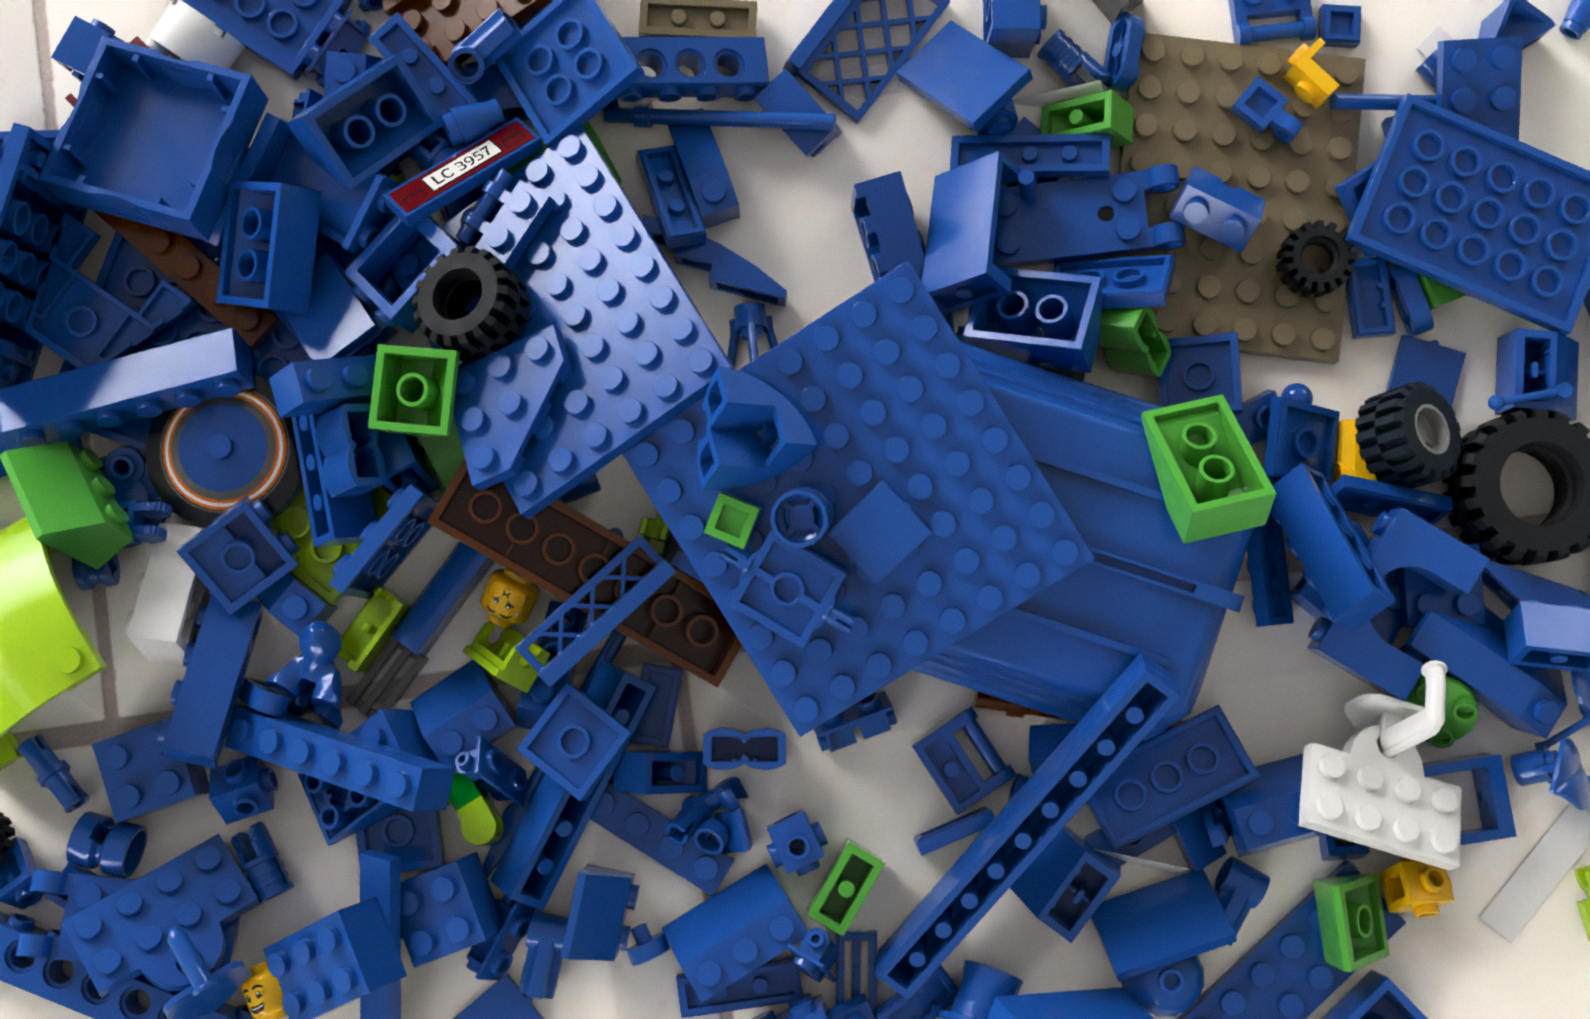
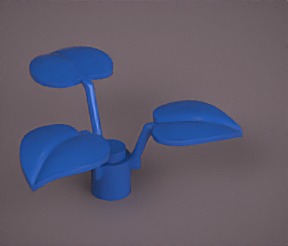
(1564, 767)

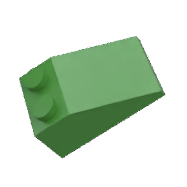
(1207, 469)

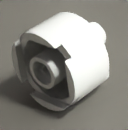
(193, 37)

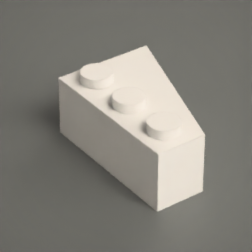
(166, 601)

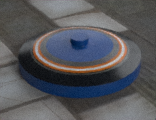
(221, 452)

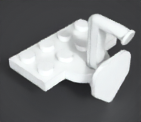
(1378, 783)

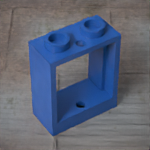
(382, 255)
(1490, 793)

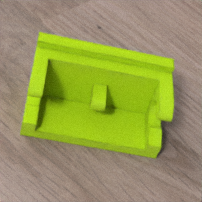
(371, 629)
(503, 659)

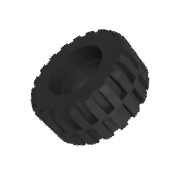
(1478, 495)

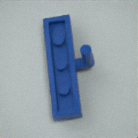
(1039, 155)

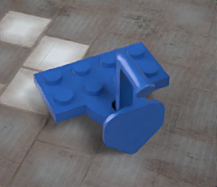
(167, 924)

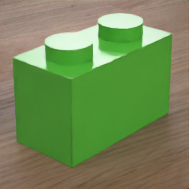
(845, 887)

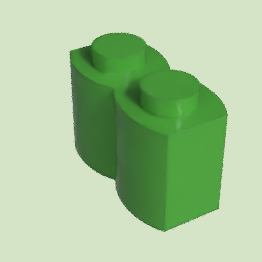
(1133, 341)

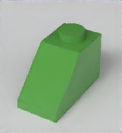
(1091, 115)

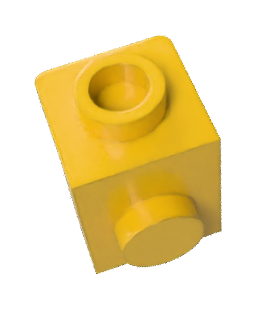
(1307, 77)

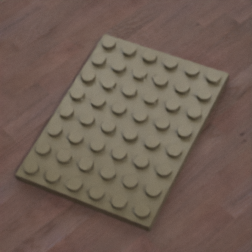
(1187, 121)

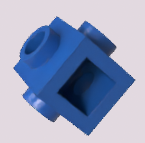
(242, 788)
(796, 827)

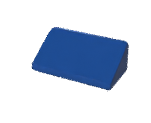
(1195, 842)

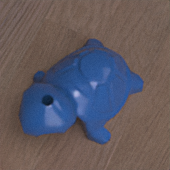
(313, 675)

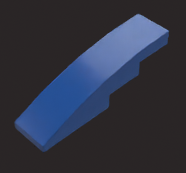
(727, 269)

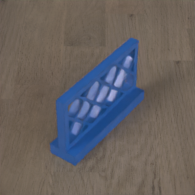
(825, 32)

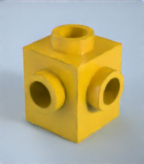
(1416, 888)

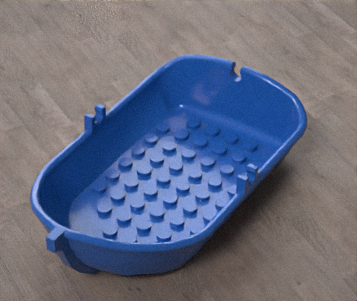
(1140, 589)

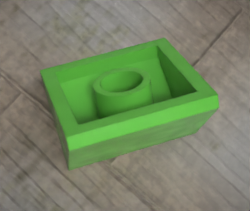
(1351, 920)

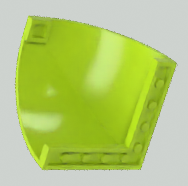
(39, 636)

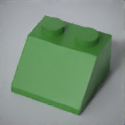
(413, 390)

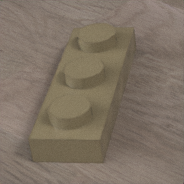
(697, 18)

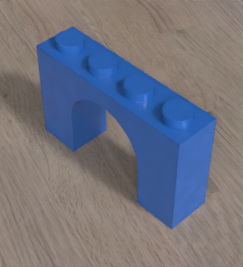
(1406, 543)

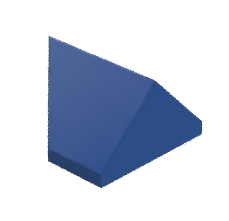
(1516, 19)

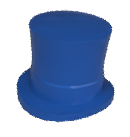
(978, 991)

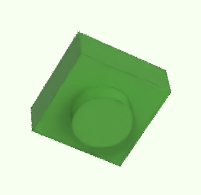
(732, 520)

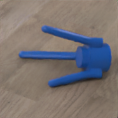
(751, 324)

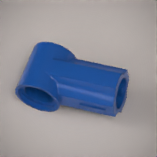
(486, 44)
(1239, 890)
(543, 958)

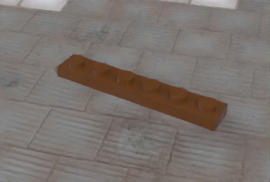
(195, 275)

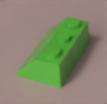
(68, 501)

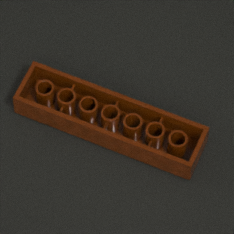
(566, 549)

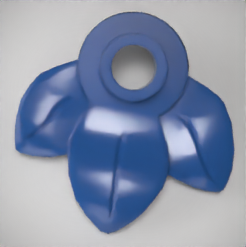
(134, 484)

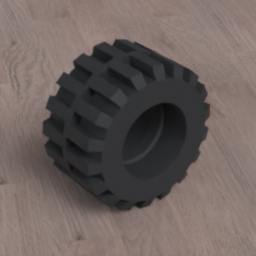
(449, 289)

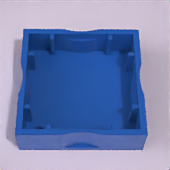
(154, 138)

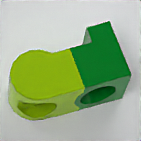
(478, 814)

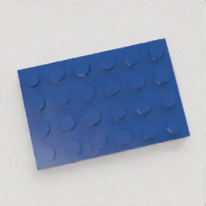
(1479, 214)

